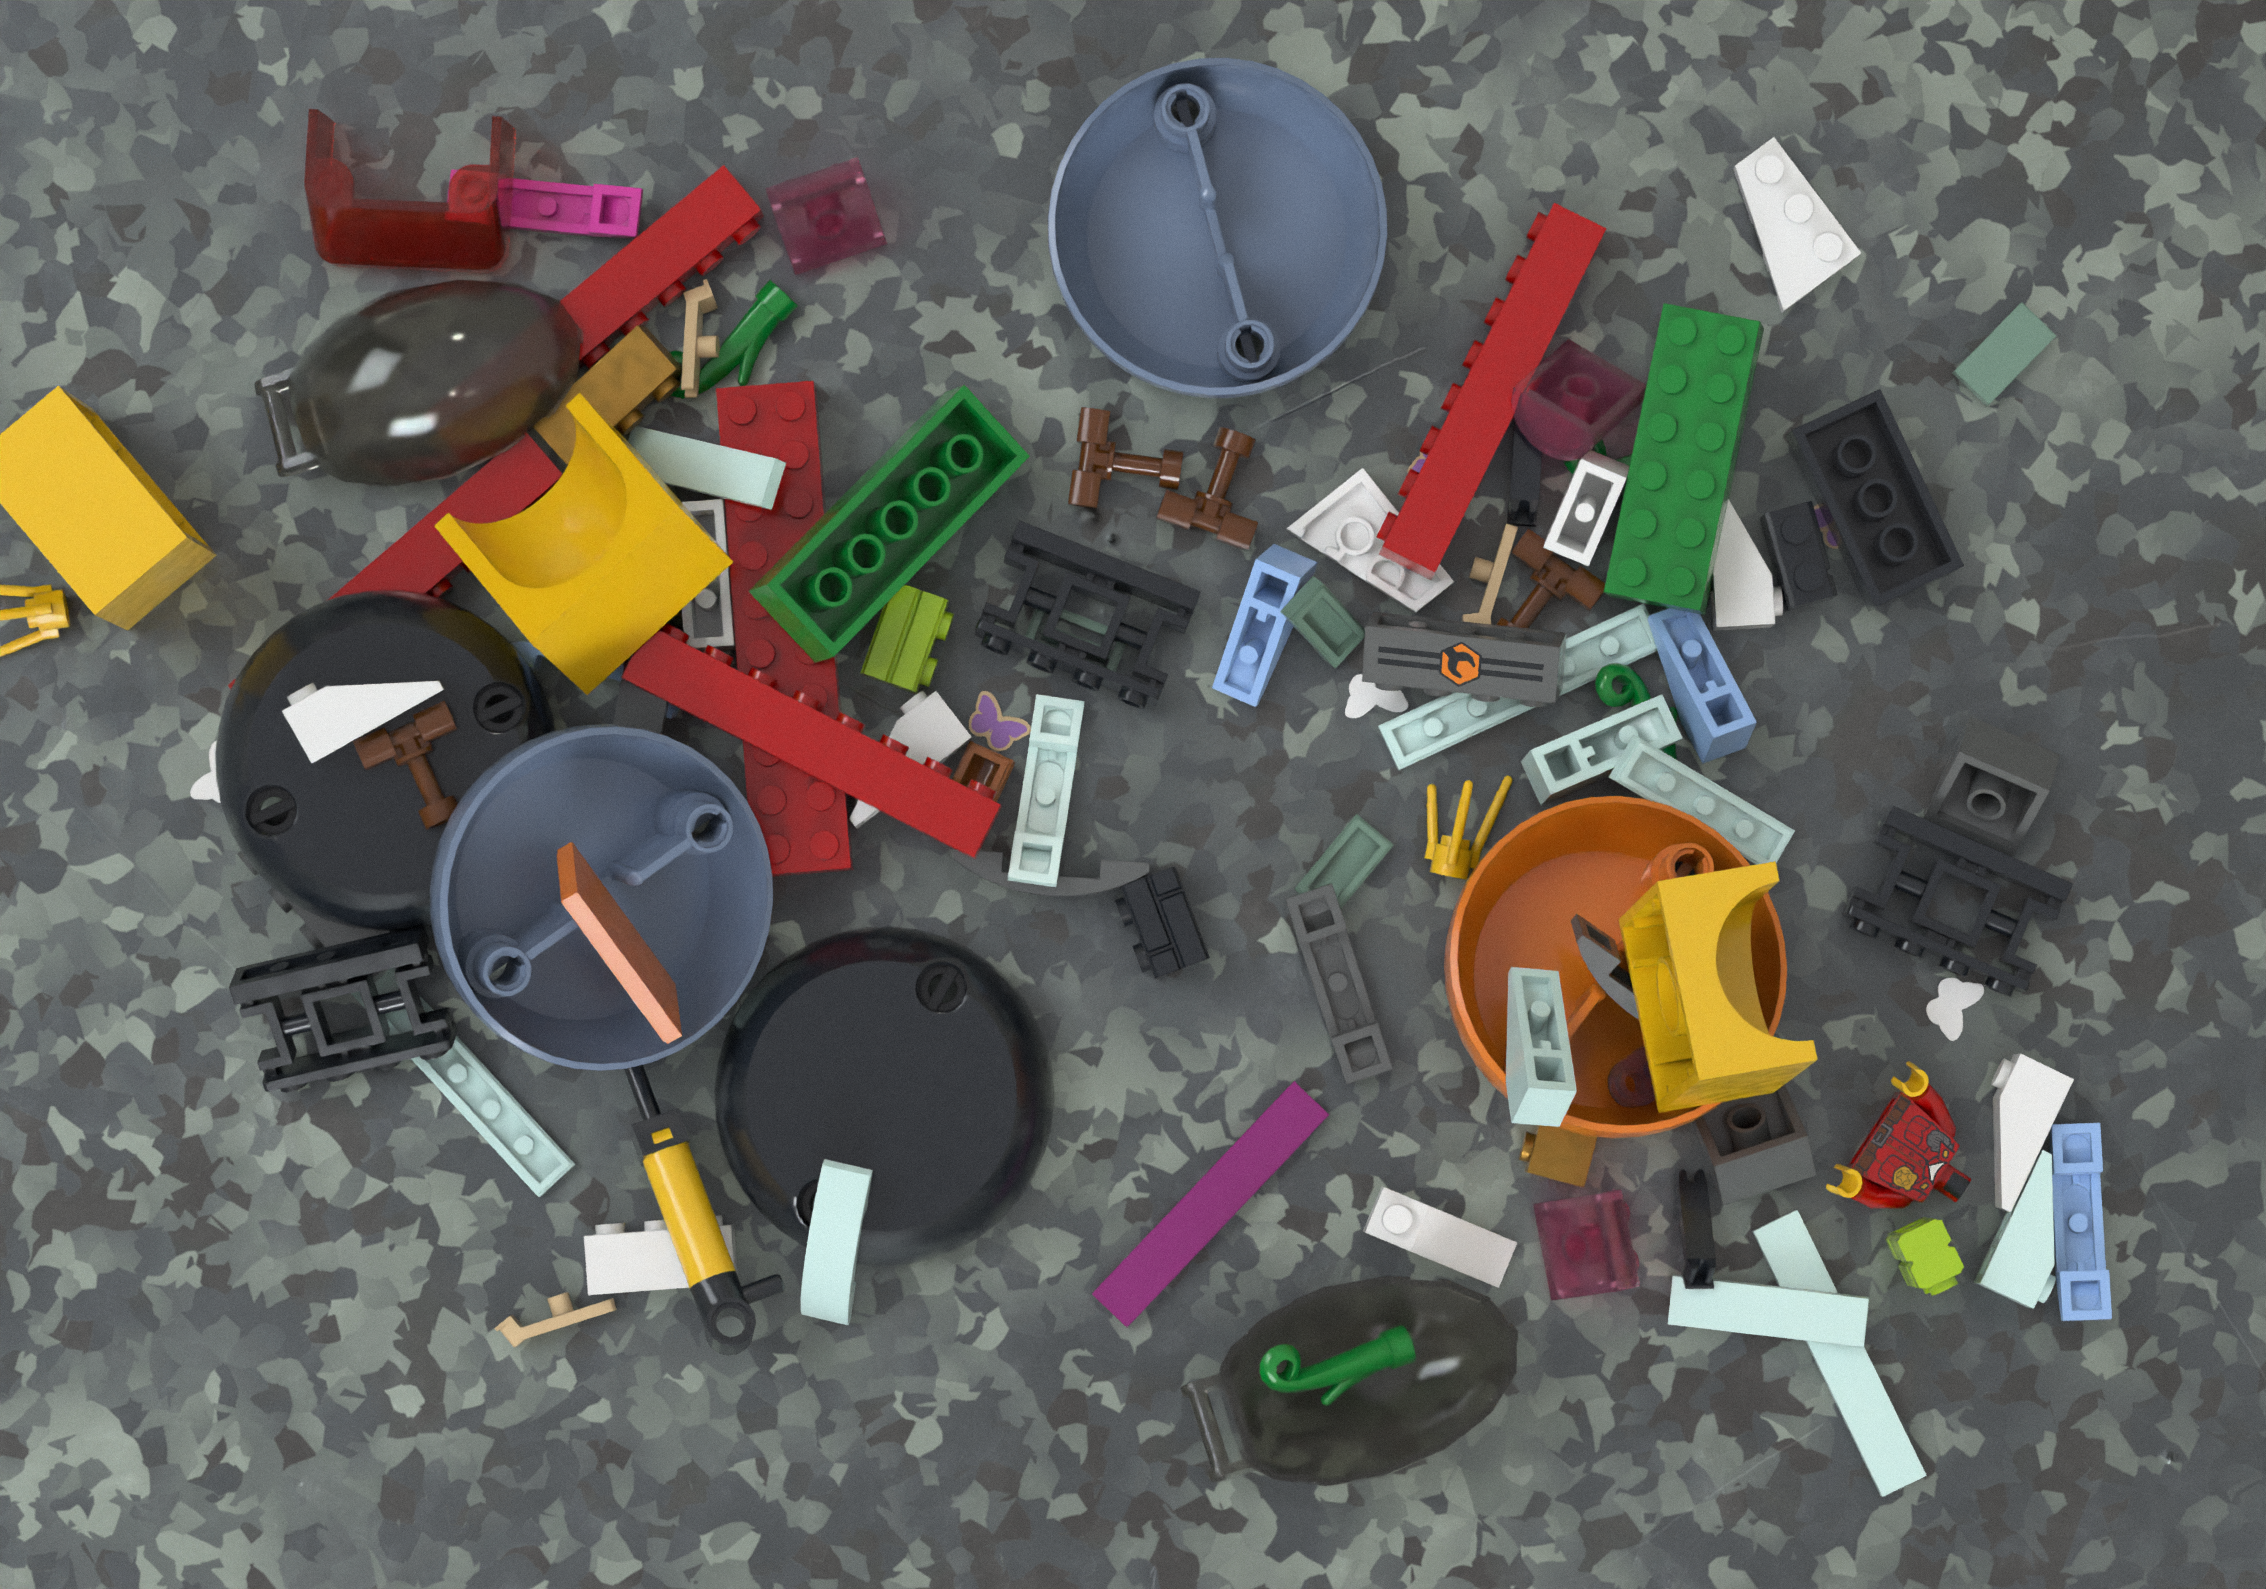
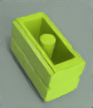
(906, 639)
(1925, 1255)

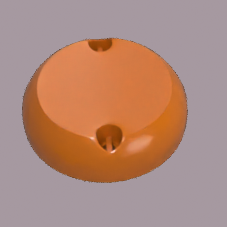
(1518, 912)

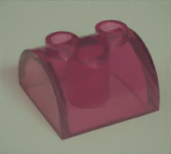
(826, 215)
(1573, 401)
(1587, 1244)

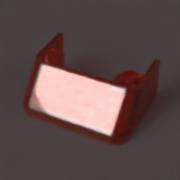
(452, 236)

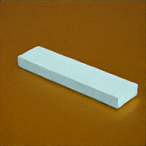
(710, 467)
(1671, 783)
(1771, 1311)

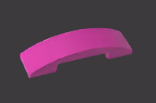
(575, 208)

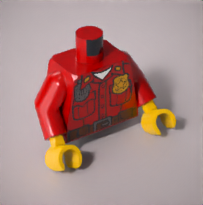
(1905, 1151)

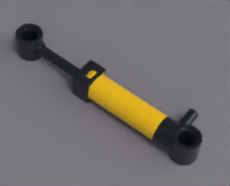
(691, 1222)

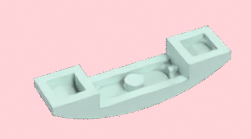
(1046, 791)
(834, 1242)

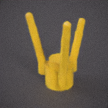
(46, 611)
(1453, 853)

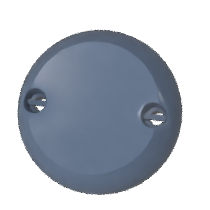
(1217, 228)
(631, 813)

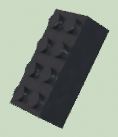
(1874, 500)

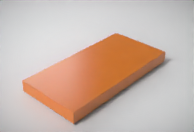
(618, 943)

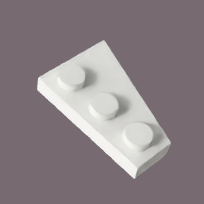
(1793, 225)
(1346, 532)

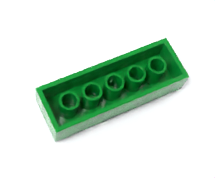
(1684, 458)
(889, 524)

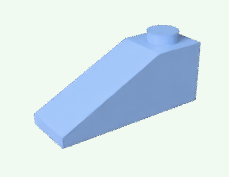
(1259, 626)
(1701, 685)

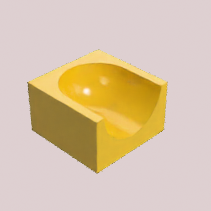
(95, 510)
(593, 558)
(1699, 992)

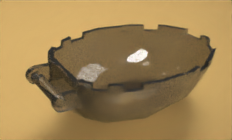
(424, 382)
(1385, 1420)

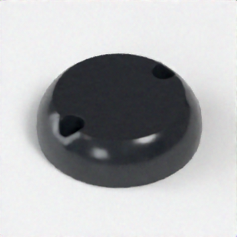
(355, 833)
(869, 1070)

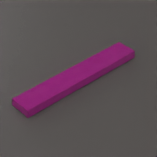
(1210, 1204)

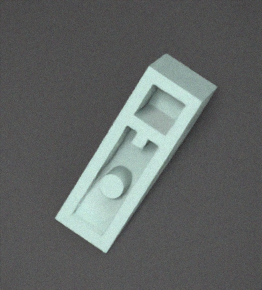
(1595, 749)
(1537, 1049)
(2023, 1247)

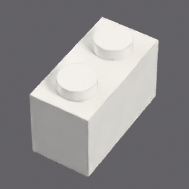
(1586, 507)

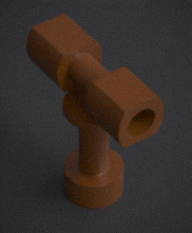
(1100, 459)
(1210, 509)
(1552, 579)
(410, 746)

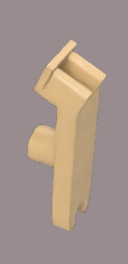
(698, 302)
(1491, 574)
(562, 1314)

